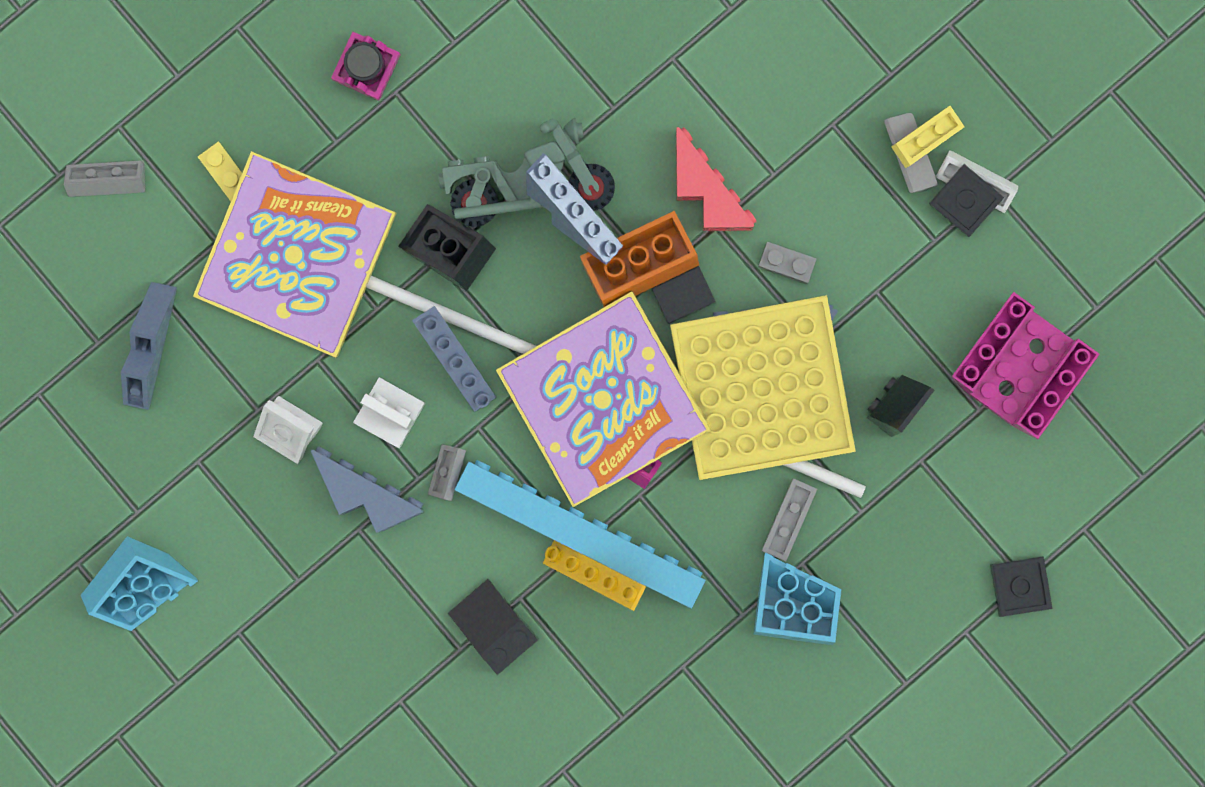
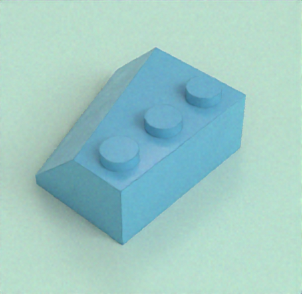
(134, 584)
(795, 604)

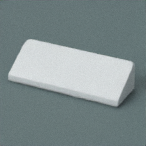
(954, 161)

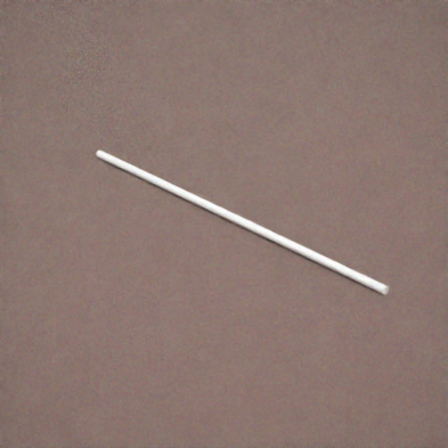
(522, 347)

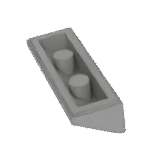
(920, 174)
(105, 178)

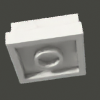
(389, 412)
(286, 428)

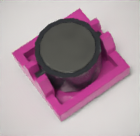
(366, 65)

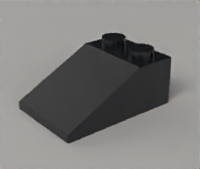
(447, 247)
(899, 404)
(493, 626)

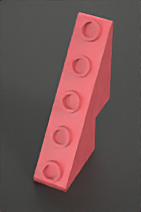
(699, 182)

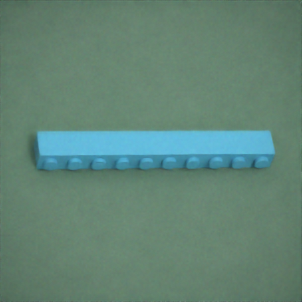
(579, 534)

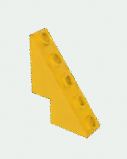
(594, 575)

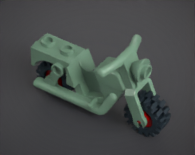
(476, 201)

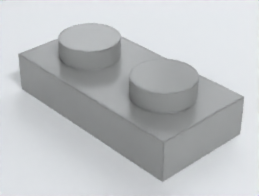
(787, 262)
(446, 472)

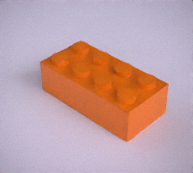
(646, 260)

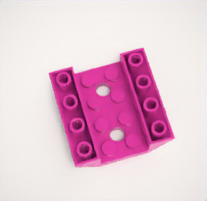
(1037, 380)

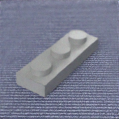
(789, 519)

